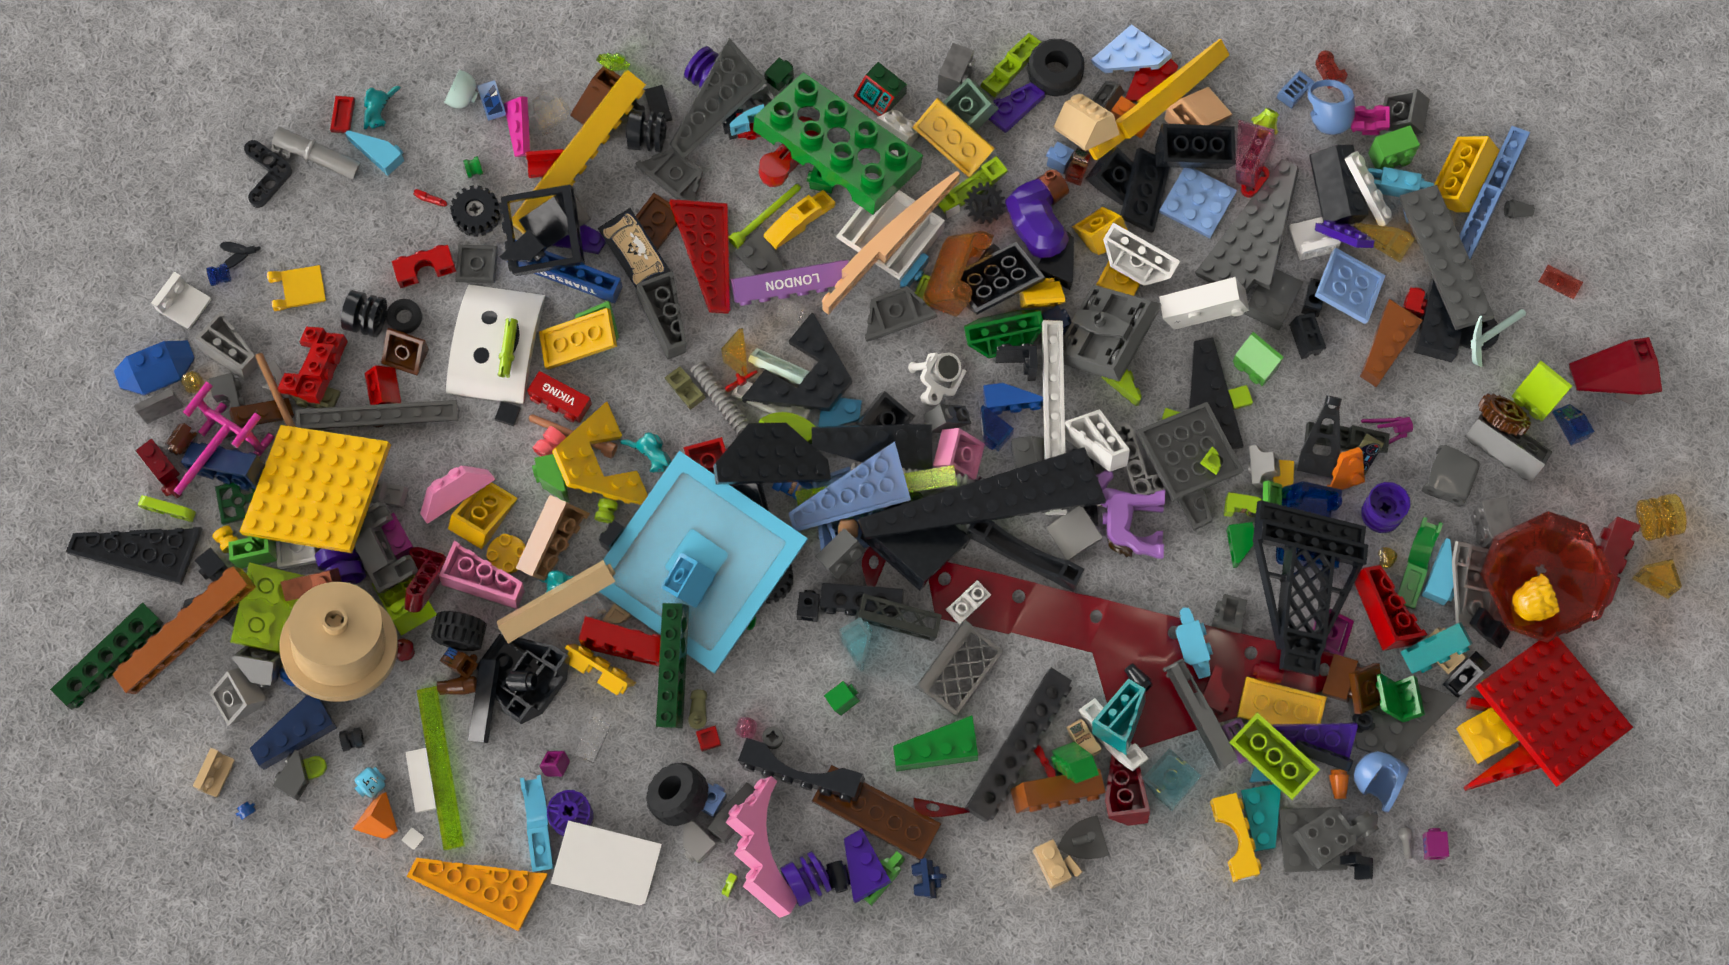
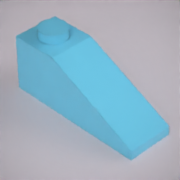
(379, 151)
(1440, 581)

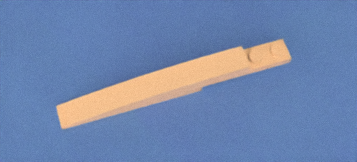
(888, 240)

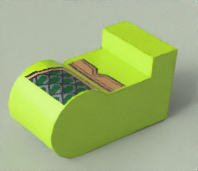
(1241, 504)

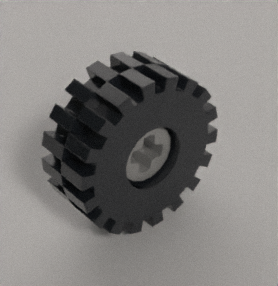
(464, 216)

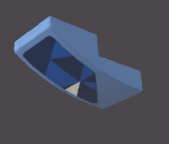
(491, 100)

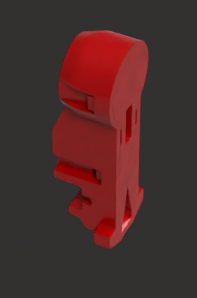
(777, 165)

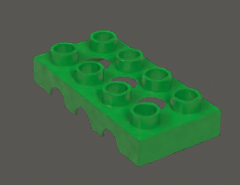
(820, 151)

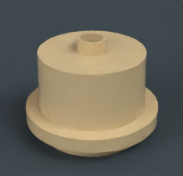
(338, 643)

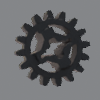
(976, 198)

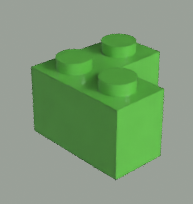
(252, 550)

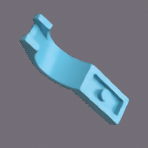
(537, 824)

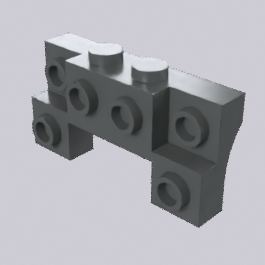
(377, 554)

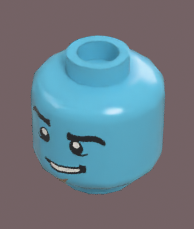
(369, 782)

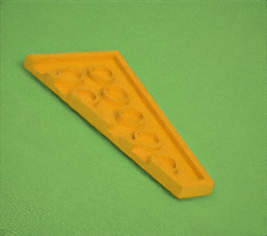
(492, 891)

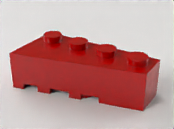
(620, 641)

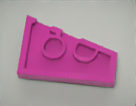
(518, 125)

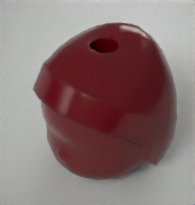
(405, 650)

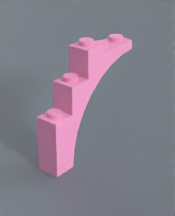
(754, 850)

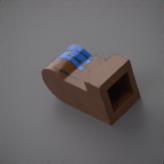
(457, 661)

